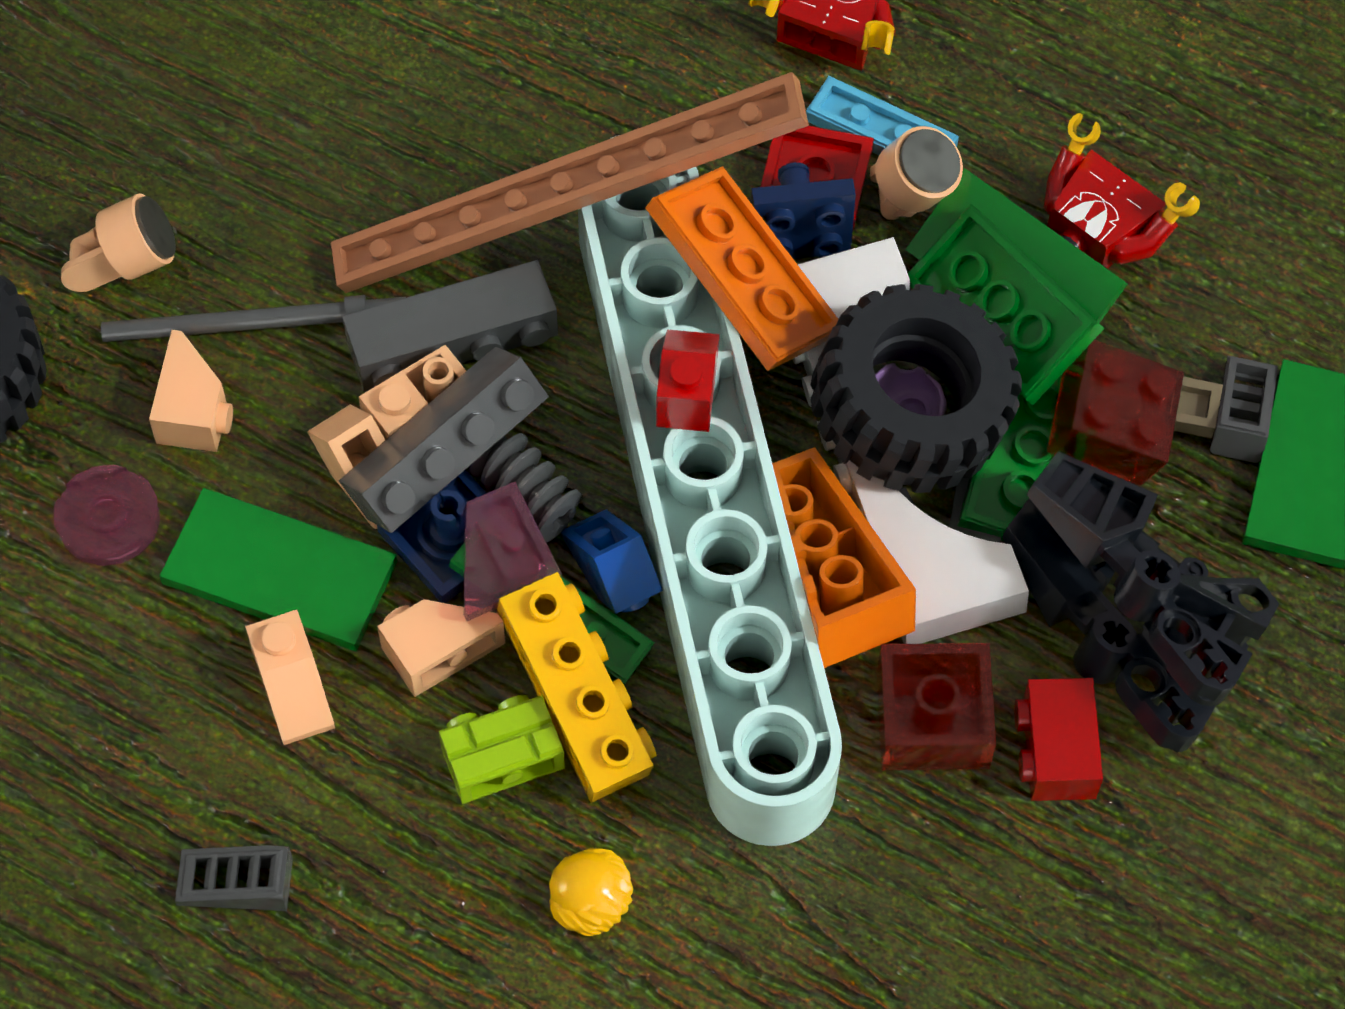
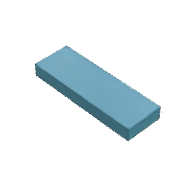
(858, 113)

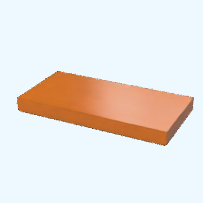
(744, 267)

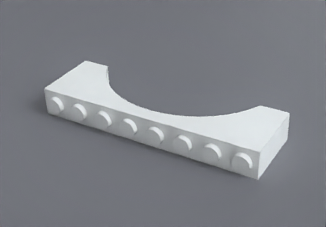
(955, 575)

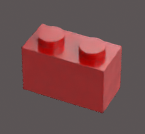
(1061, 739)

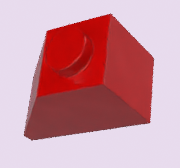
(687, 380)

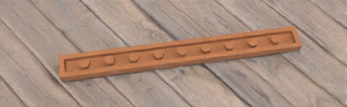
(570, 182)

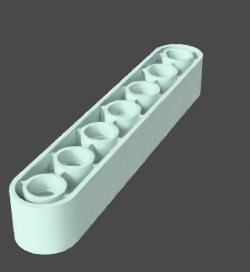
(710, 523)

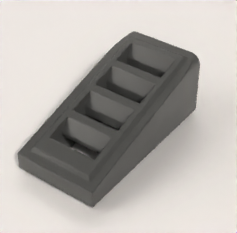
(1241, 437)
(270, 857)

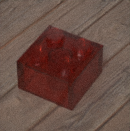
(1117, 412)
(935, 706)

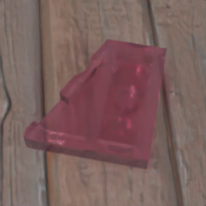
(501, 550)

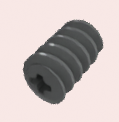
(507, 464)

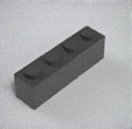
(468, 317)
(443, 439)

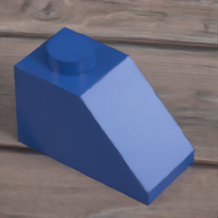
(613, 561)

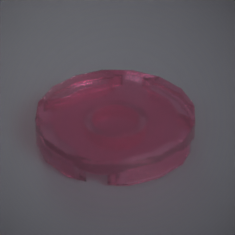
(107, 515)

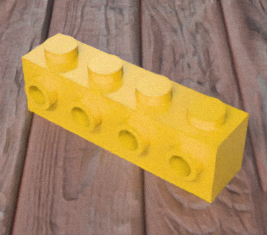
(576, 687)

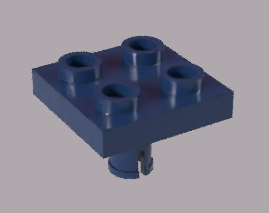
(808, 215)
(435, 535)

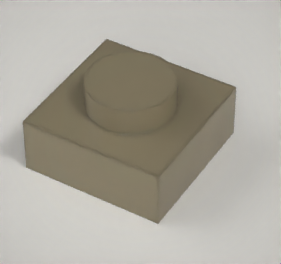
(1198, 407)

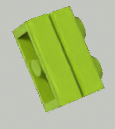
(501, 747)

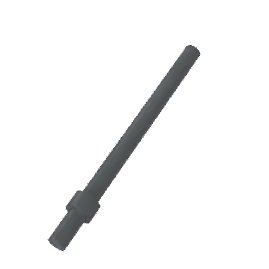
(238, 320)

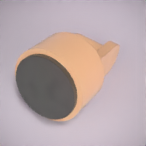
(916, 172)
(124, 243)

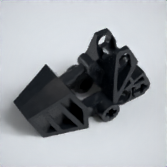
(1195, 629)

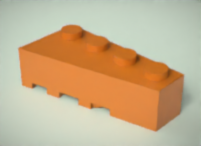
(847, 572)

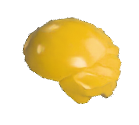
(590, 891)

